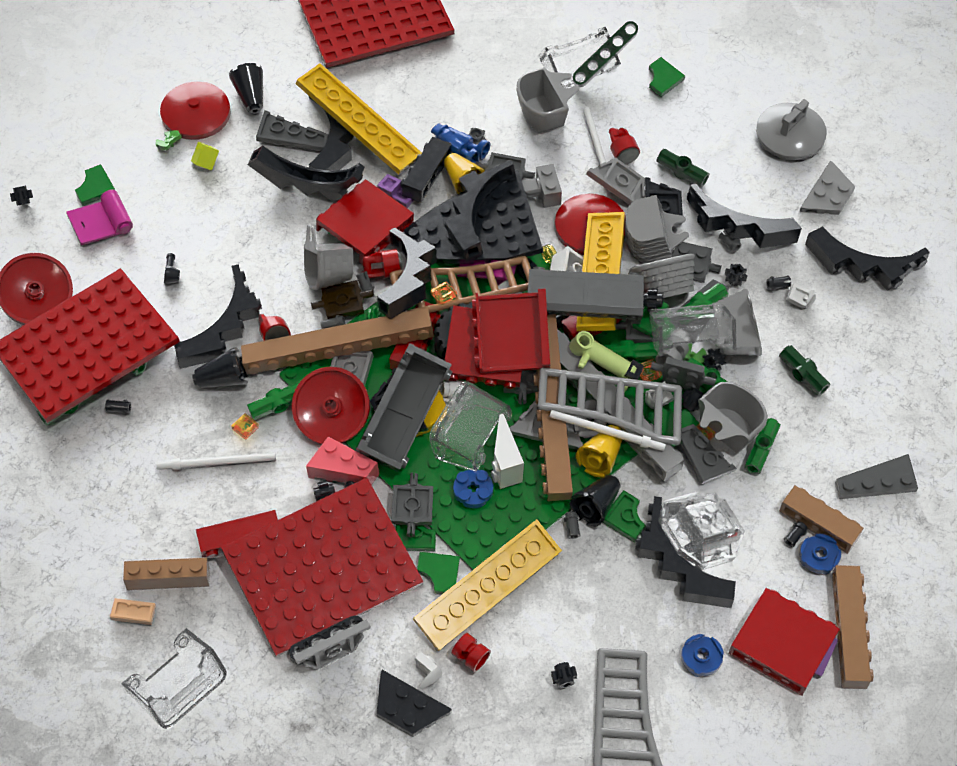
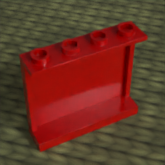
(364, 219)
(511, 332)
(462, 353)
(784, 640)

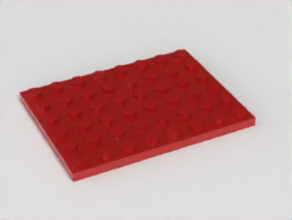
(371, 27)
(85, 344)
(321, 565)

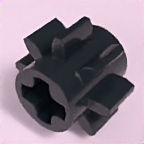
(21, 195)
(736, 274)
(652, 299)
(718, 357)
(691, 399)
(323, 490)
(564, 675)

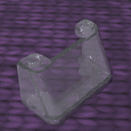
(572, 55)
(466, 426)
(179, 682)

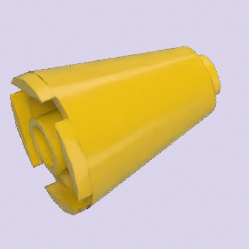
(458, 167)
(599, 454)

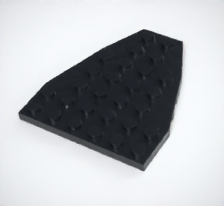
(502, 226)

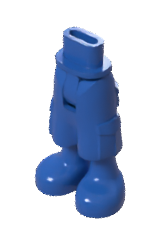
(462, 143)

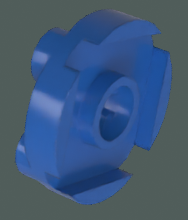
(466, 496)
(817, 564)
(699, 666)

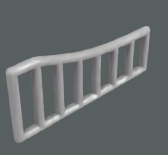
(599, 413)
(643, 713)

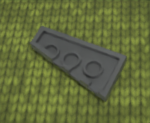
(282, 132)
(881, 479)

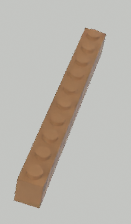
(336, 341)
(553, 431)

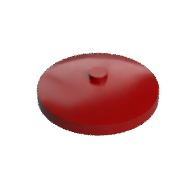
(195, 110)
(573, 218)
(33, 286)
(330, 405)

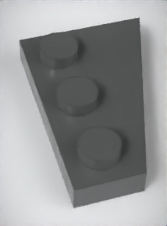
(703, 457)

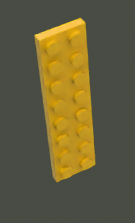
(358, 118)
(602, 255)
(486, 585)

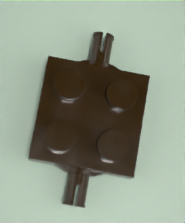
(342, 300)

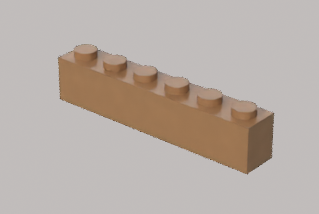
(852, 621)

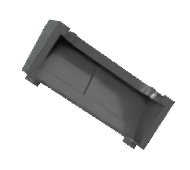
(590, 293)
(403, 408)

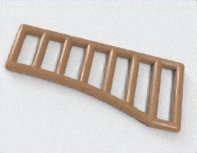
(470, 270)

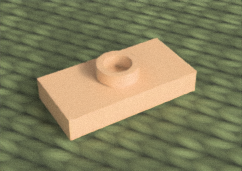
(133, 611)

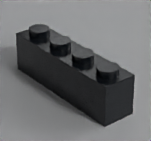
(425, 170)

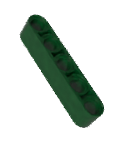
(608, 46)

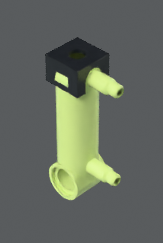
(603, 357)

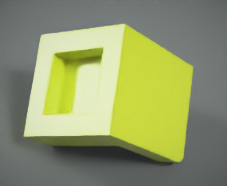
(204, 156)

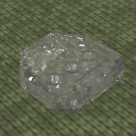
(702, 529)

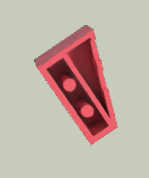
(341, 464)

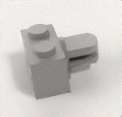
(544, 186)

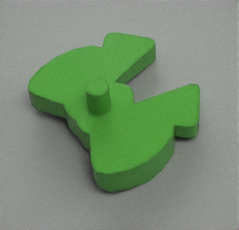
(171, 137)
(698, 356)

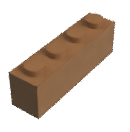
(821, 518)
(166, 573)

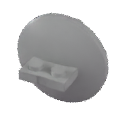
(791, 130)

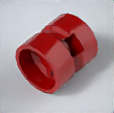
(473, 653)

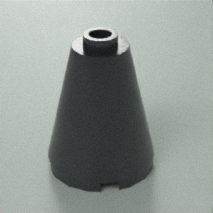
(249, 85)
(221, 371)
(595, 500)

